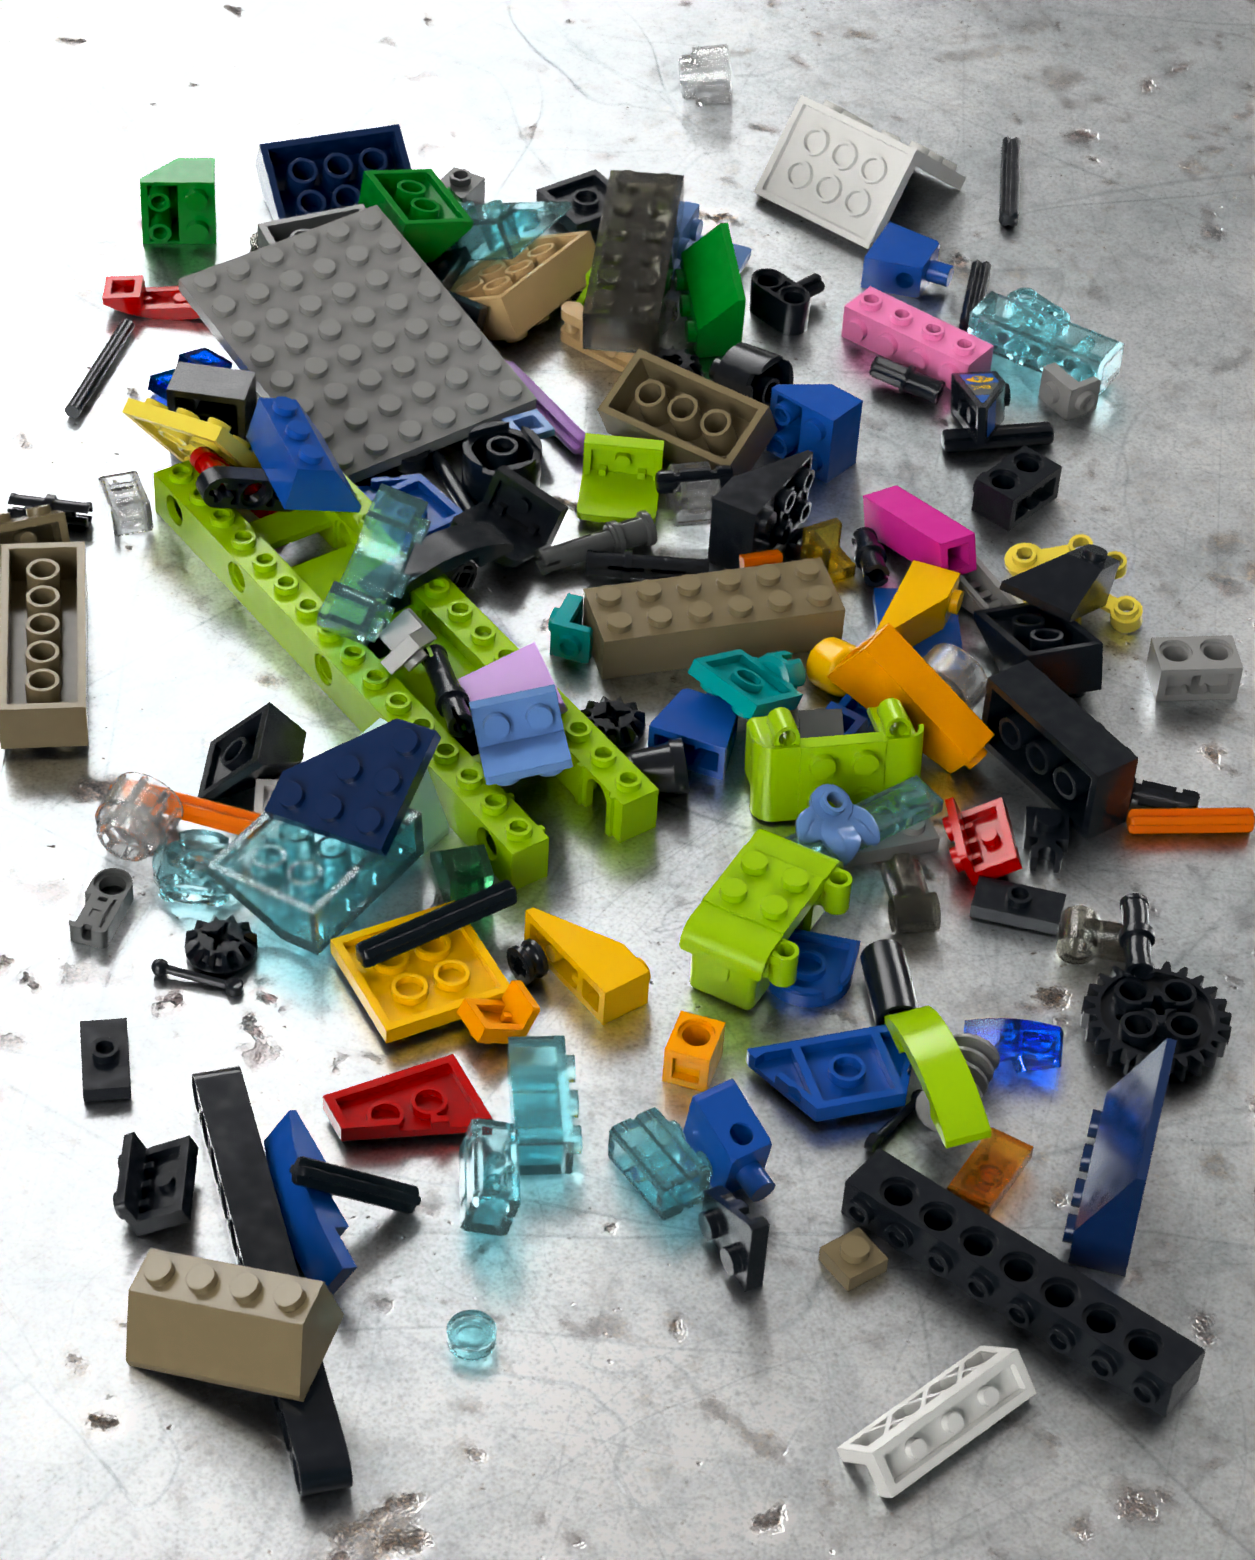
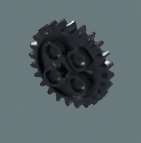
(1137, 1015)

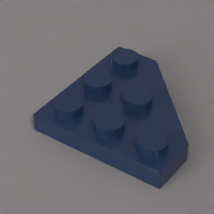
(358, 787)

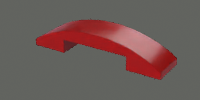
(133, 298)

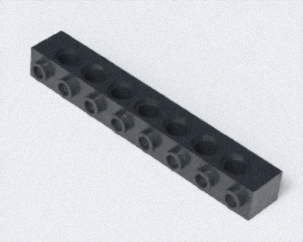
(1023, 1282)

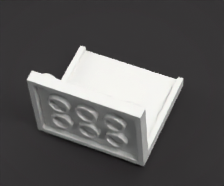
(844, 171)

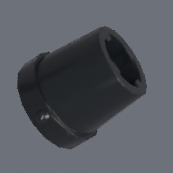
(664, 766)

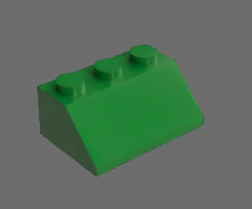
(418, 208)
(711, 293)

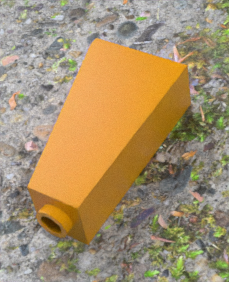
(892, 668)

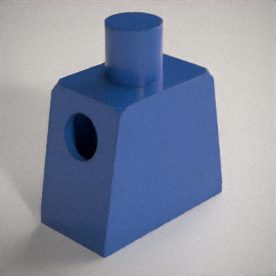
(904, 263)
(705, 728)
(732, 1139)

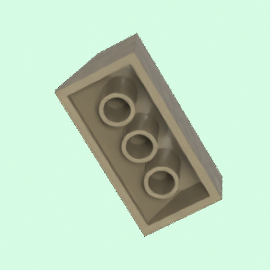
(229, 1324)

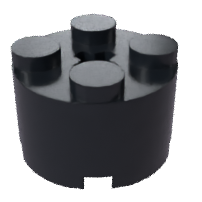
(751, 371)
(498, 445)

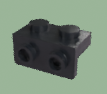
(155, 1183)

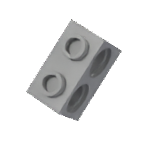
(1194, 668)

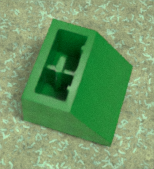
(180, 203)

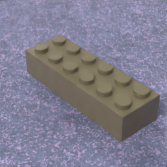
(691, 616)
(43, 645)

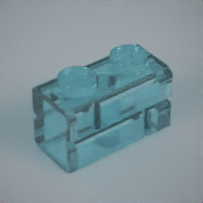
(660, 1162)
(489, 1177)

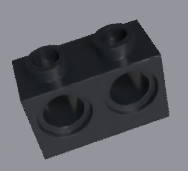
(1016, 488)

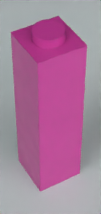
(919, 530)

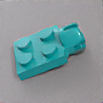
(751, 683)

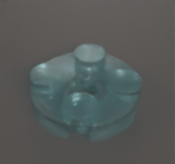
(175, 873)

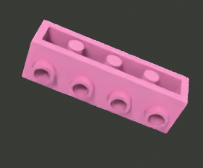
(913, 337)

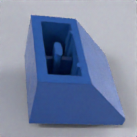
(819, 421)

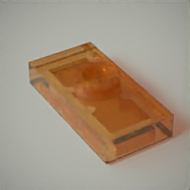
(991, 1170)

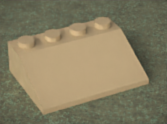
(530, 285)

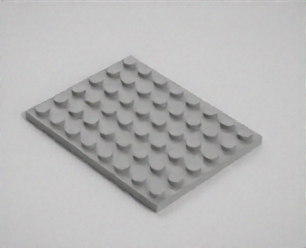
(359, 340)

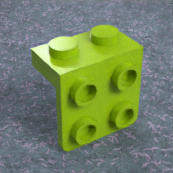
(619, 477)

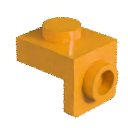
(498, 1019)

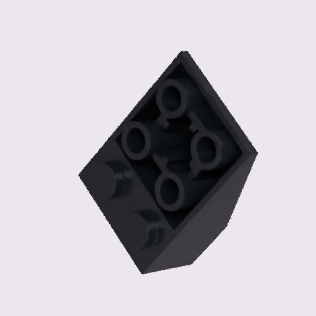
(760, 509)

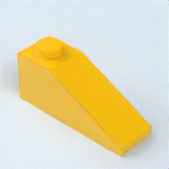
(923, 602)
(591, 966)

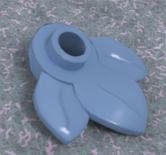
(838, 828)

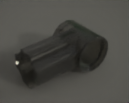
(909, 901)
(1086, 936)

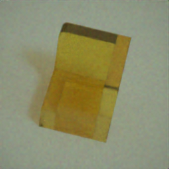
(823, 542)

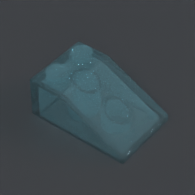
(507, 228)

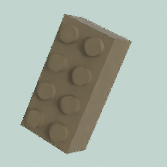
(689, 413)

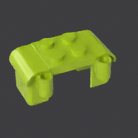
(789, 768)
(753, 909)

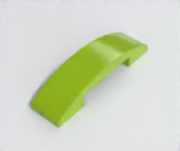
(942, 1074)

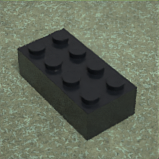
(1058, 749)

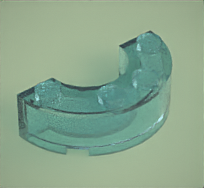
(362, 598)

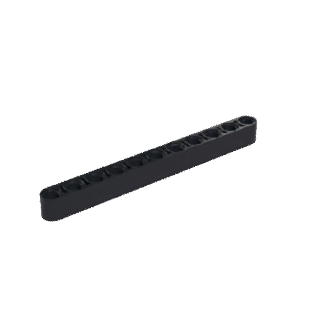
(261, 1242)

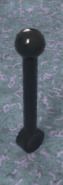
(232, 986)
(875, 1139)

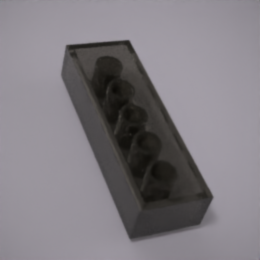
(633, 262)

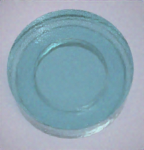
(471, 1335)

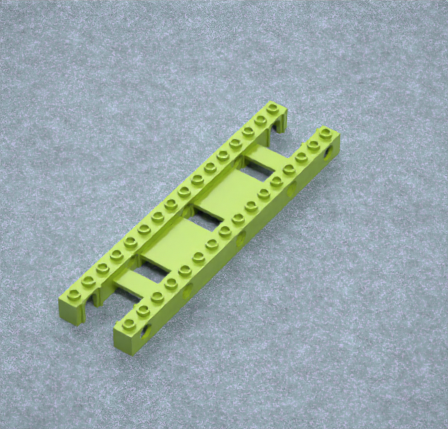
(351, 675)

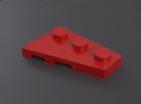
(407, 1103)

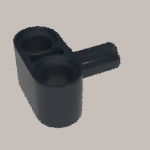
(783, 301)

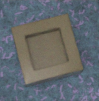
(853, 1259)

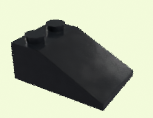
(1050, 643)

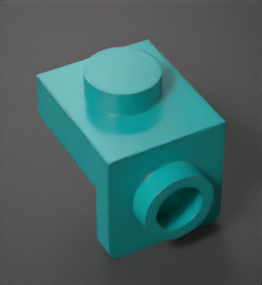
(568, 635)

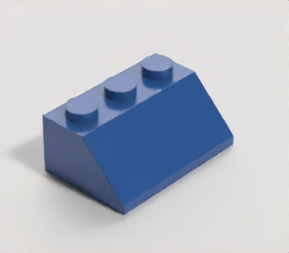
(298, 458)

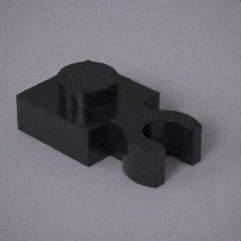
(1046, 835)

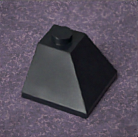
(1067, 584)
(251, 750)

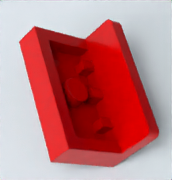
(982, 840)

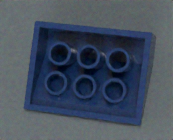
(325, 169)
(1118, 1166)

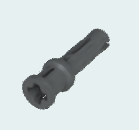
(612, 538)

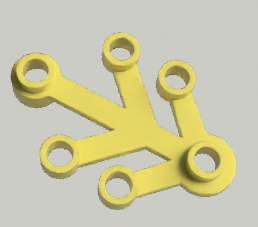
(1121, 621)

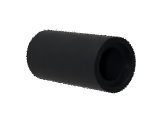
(887, 979)

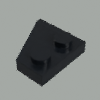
(736, 1236)

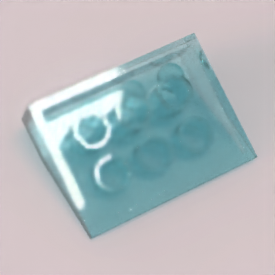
(307, 882)

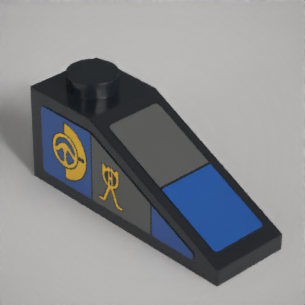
(979, 402)

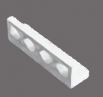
(940, 1418)

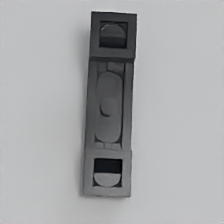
(450, 549)

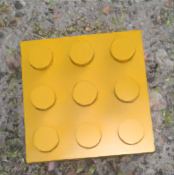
(423, 984)

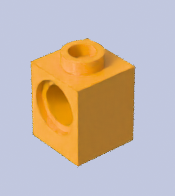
(693, 1051)

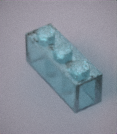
(543, 1104)

